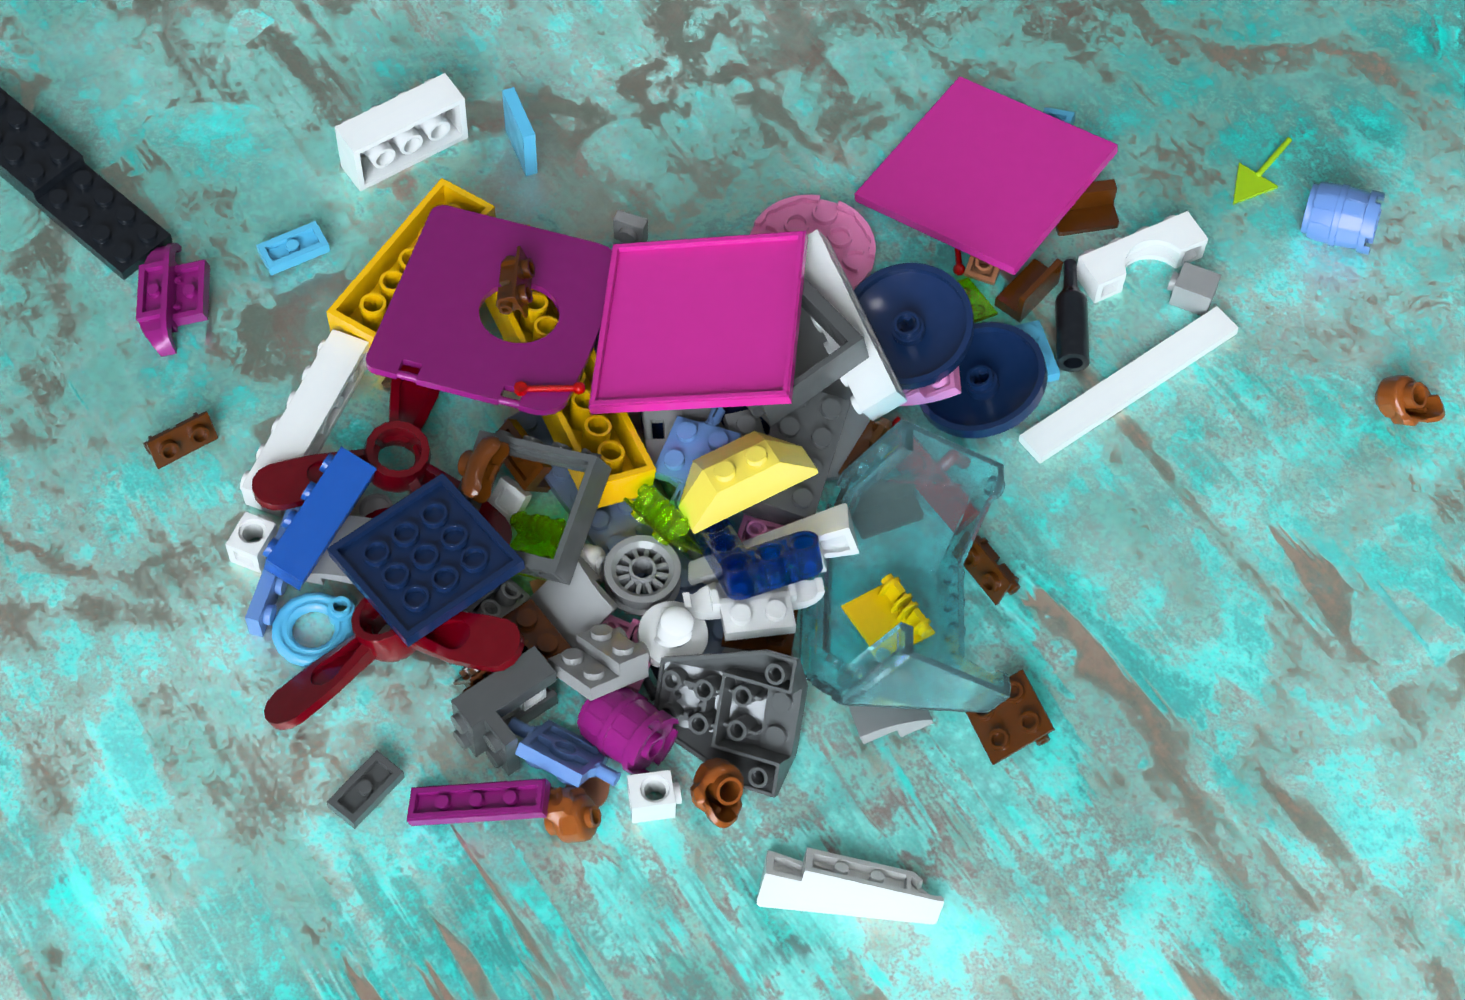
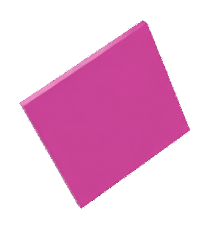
(986, 174)
(700, 323)

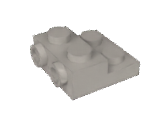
(602, 662)

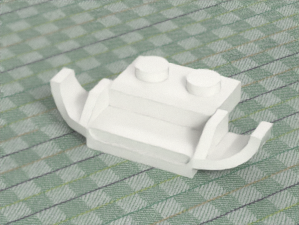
(756, 616)

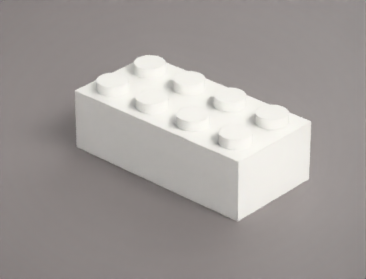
(402, 131)

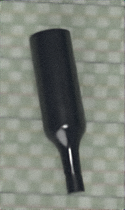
(1071, 323)

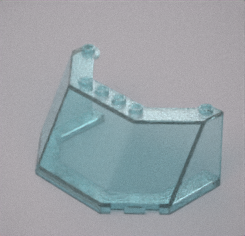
(913, 516)

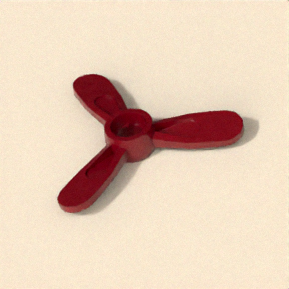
(282, 483)
(464, 640)

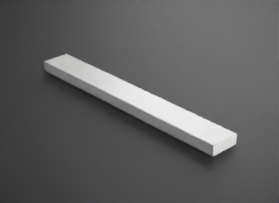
(1128, 384)

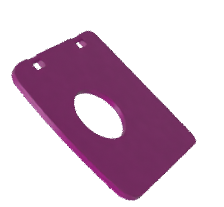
(438, 301)

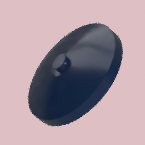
(918, 320)
(999, 384)

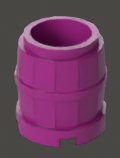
(628, 729)

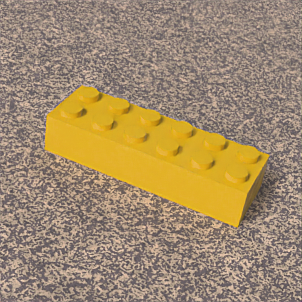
(367, 297)

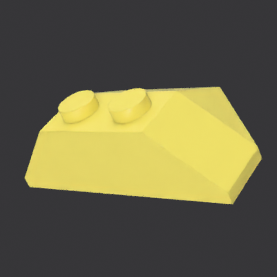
(741, 477)

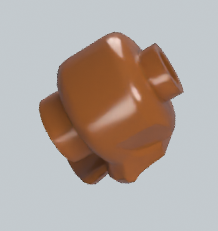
(1408, 401)
(718, 791)
(571, 815)

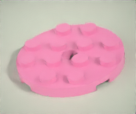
(838, 222)

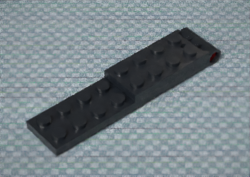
(72, 193)

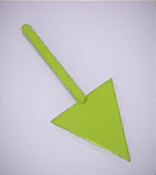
(1252, 183)

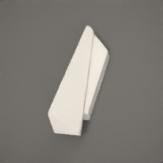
(833, 529)
(845, 887)

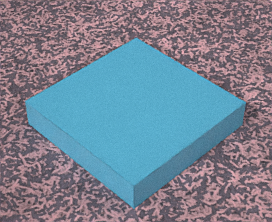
(520, 131)

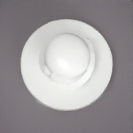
(671, 631)

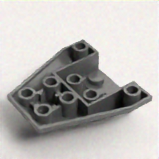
(737, 710)

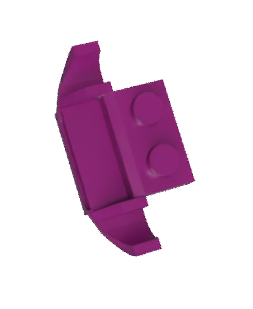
(170, 296)

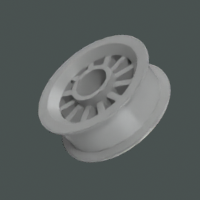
(621, 573)

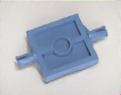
(688, 442)
(561, 753)

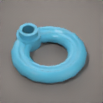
(311, 602)

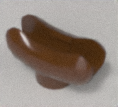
(481, 467)

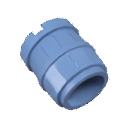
(1342, 216)

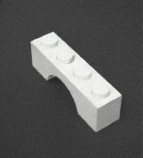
(1170, 241)

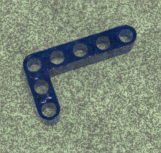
(761, 567)

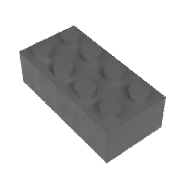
(817, 429)

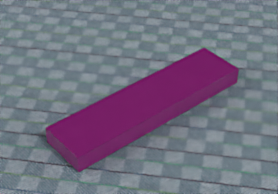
(479, 802)

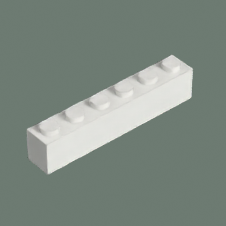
(872, 381)
(313, 407)

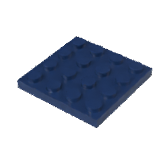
(425, 559)

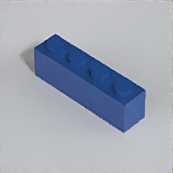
(319, 518)

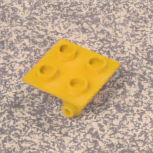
(885, 608)

